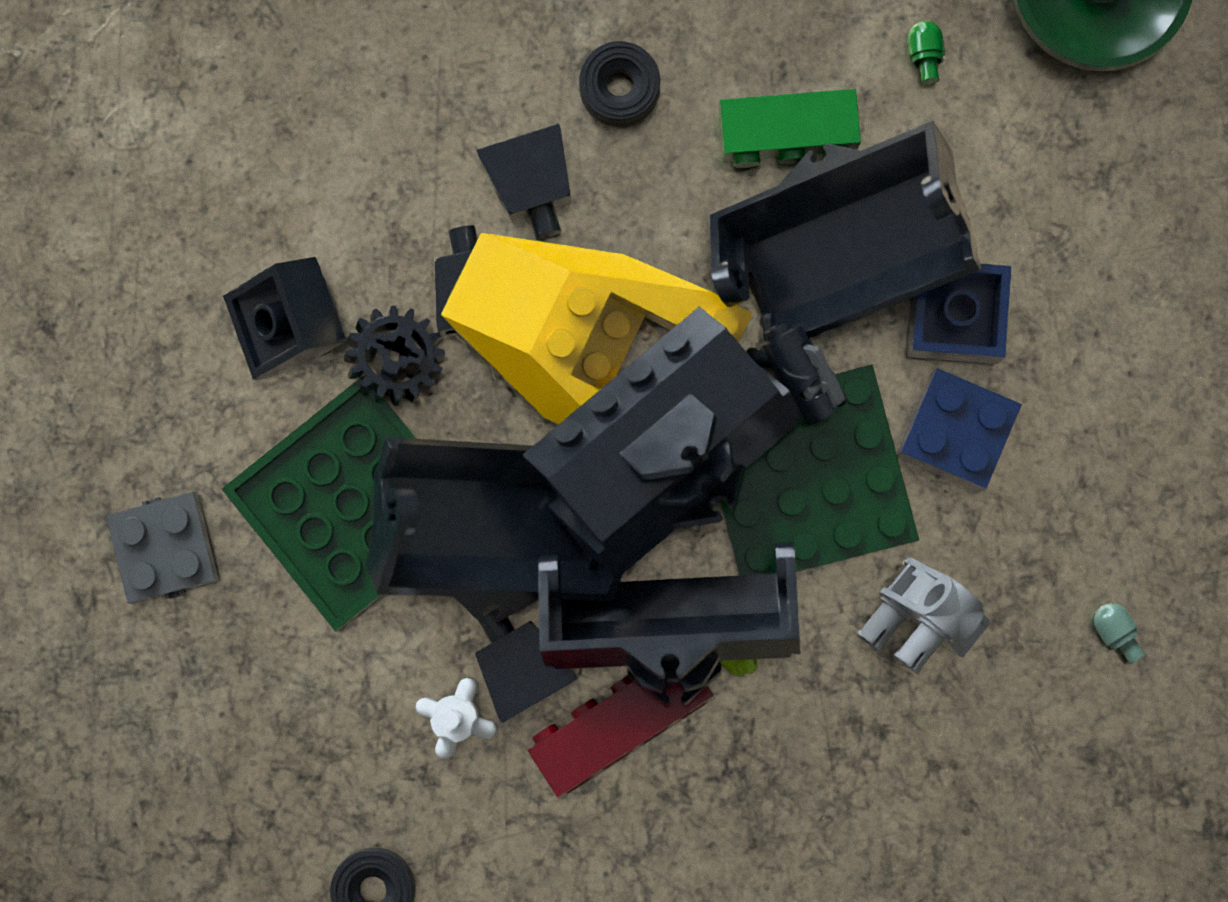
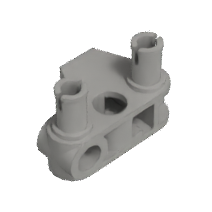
(937, 605)

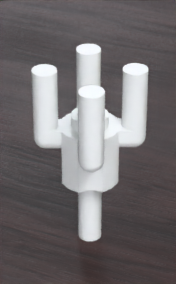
(456, 718)

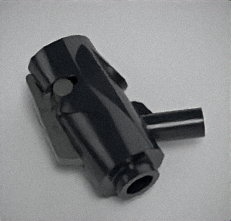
(801, 370)

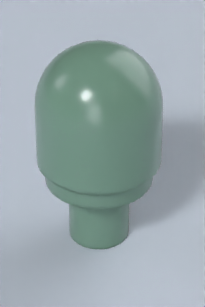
(1118, 630)

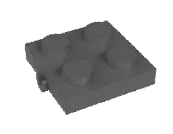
(162, 548)

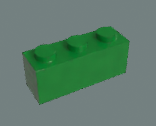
(787, 126)

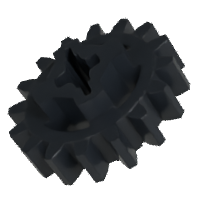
(377, 351)

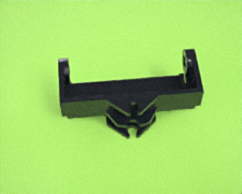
(847, 234)
(662, 443)
(471, 528)
(672, 627)

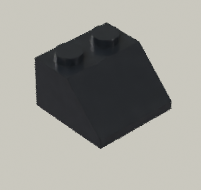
(284, 316)

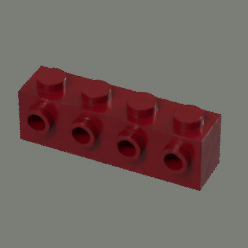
(607, 733)

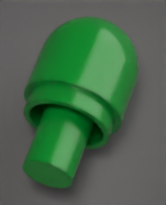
(926, 50)

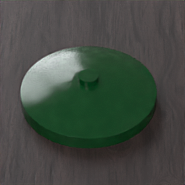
(1102, 32)

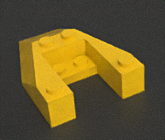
(566, 315)

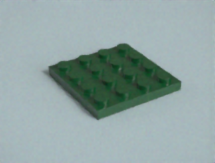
(825, 488)
(317, 500)

